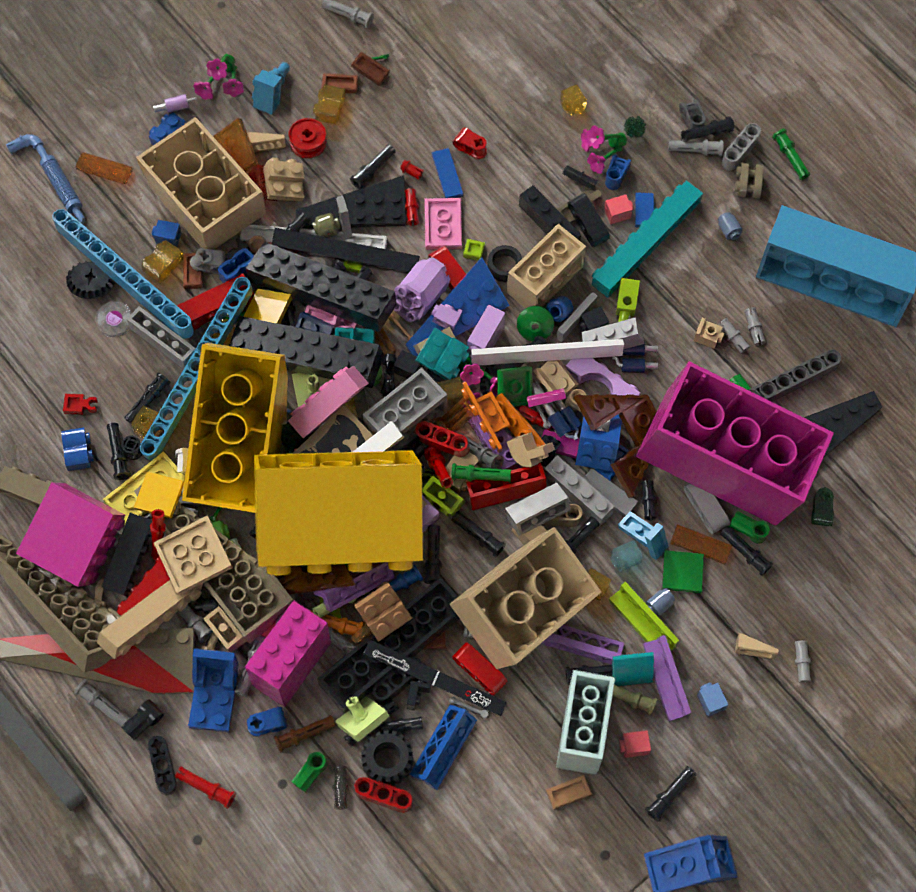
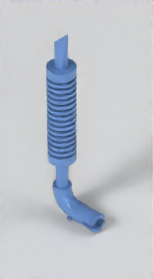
(53, 172)

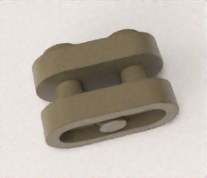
(743, 172)

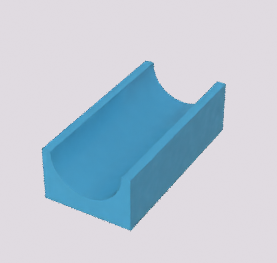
(839, 266)

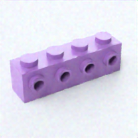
(503, 437)

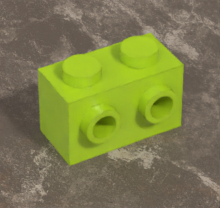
(444, 497)

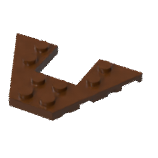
(636, 414)
(302, 582)

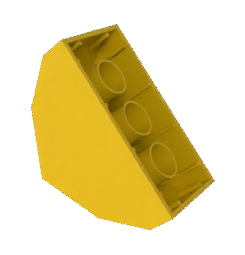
(234, 417)

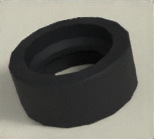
(503, 250)

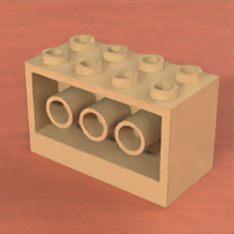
(546, 268)

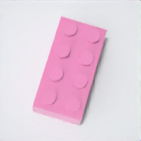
(324, 404)

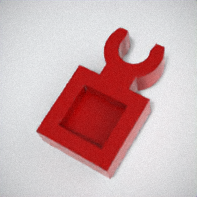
(77, 404)

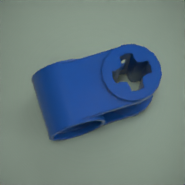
(617, 169)
(269, 721)

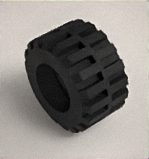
(383, 741)

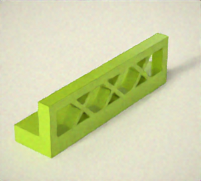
(641, 616)

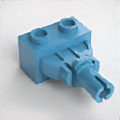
(268, 88)

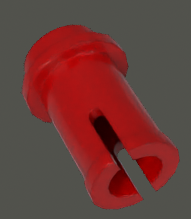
(411, 169)

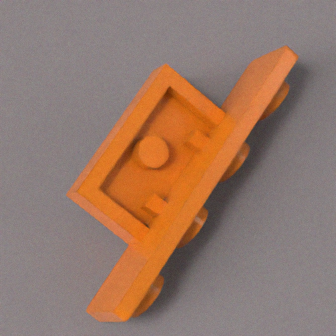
(489, 413)
(518, 424)

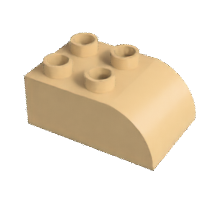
(202, 185)
(525, 599)

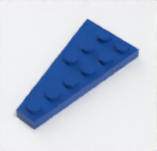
(472, 297)

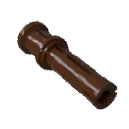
(327, 723)

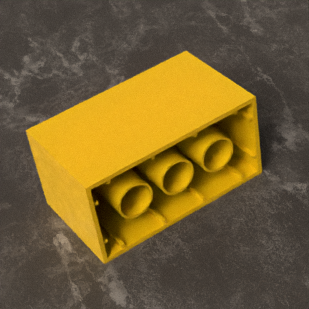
(338, 510)

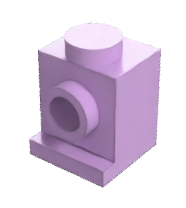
(446, 316)

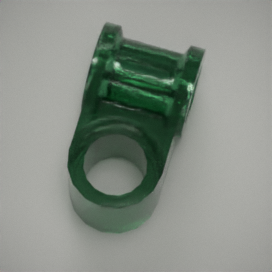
(823, 510)

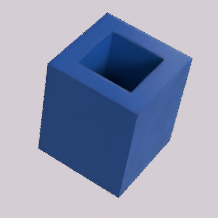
(167, 231)

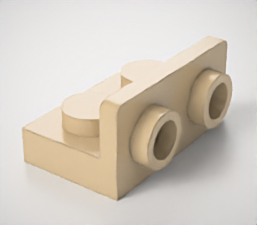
(555, 376)

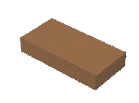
(568, 792)

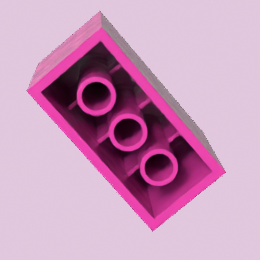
(71, 534)
(288, 654)

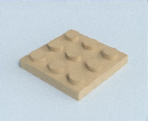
(193, 555)

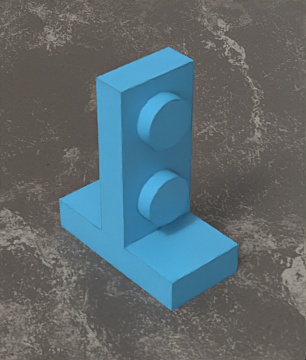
(649, 536)

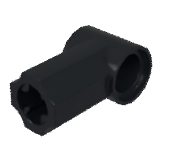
(147, 715)

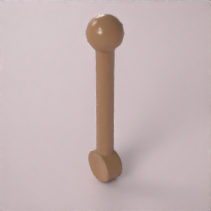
(392, 318)

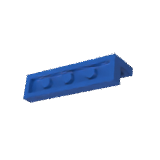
(447, 746)

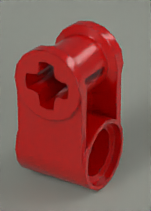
(470, 143)

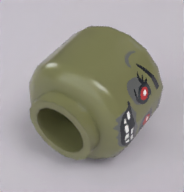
(326, 225)

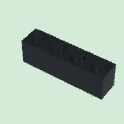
(543, 212)
(128, 555)

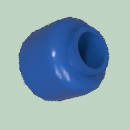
(560, 308)

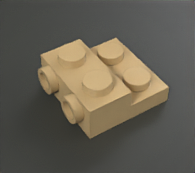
(284, 179)

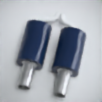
(636, 365)
(563, 421)

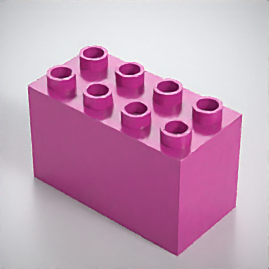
(735, 444)

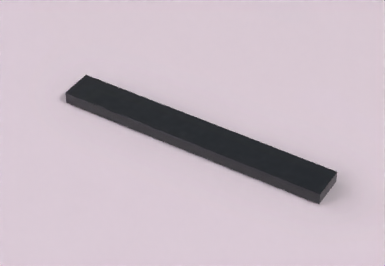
(344, 250)

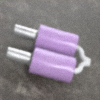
(174, 104)

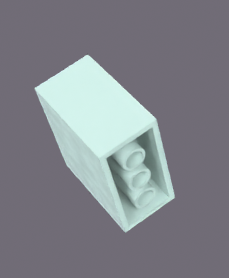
(585, 722)

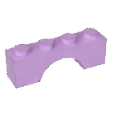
(589, 369)

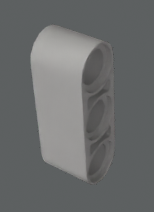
(744, 140)
(707, 508)

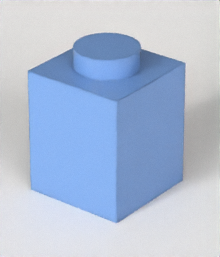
(712, 699)

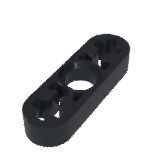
(153, 752)

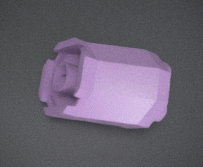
(421, 289)

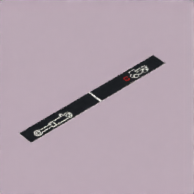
(435, 677)

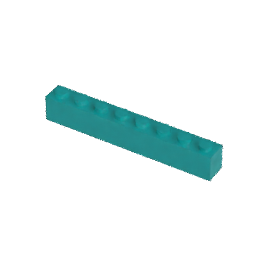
(647, 238)

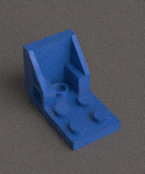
(214, 689)
(691, 863)

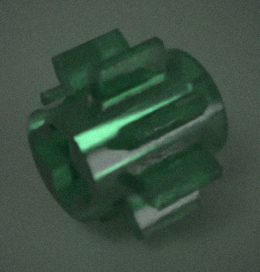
(634, 127)

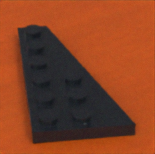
(368, 207)
(846, 417)

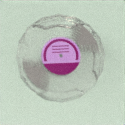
(112, 319)

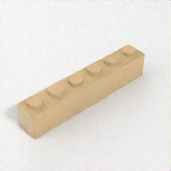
(144, 618)

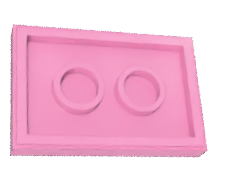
(443, 223)

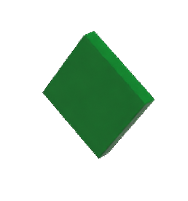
(515, 384)
(682, 571)

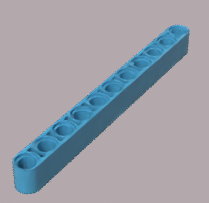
(123, 274)
(188, 374)

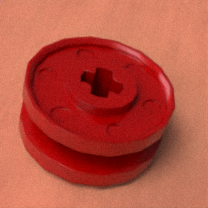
(307, 138)

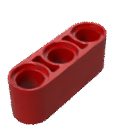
(454, 270)
(447, 446)
(479, 669)
(376, 787)

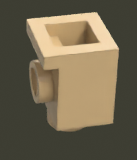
(708, 334)

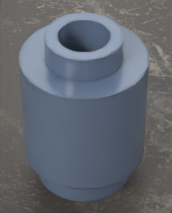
(729, 226)
(661, 602)

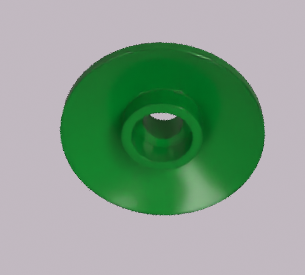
(535, 315)

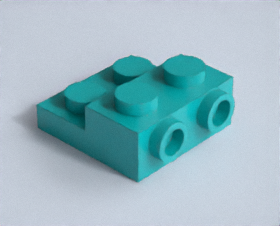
(442, 354)

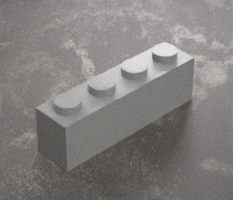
(160, 337)
(579, 490)

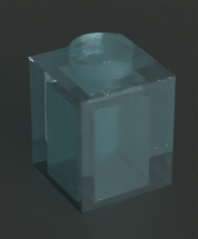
(626, 556)

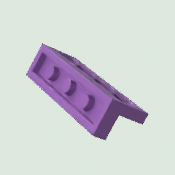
(364, 583)
(581, 648)
(667, 679)

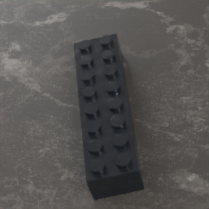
(322, 286)
(309, 350)
(359, 673)

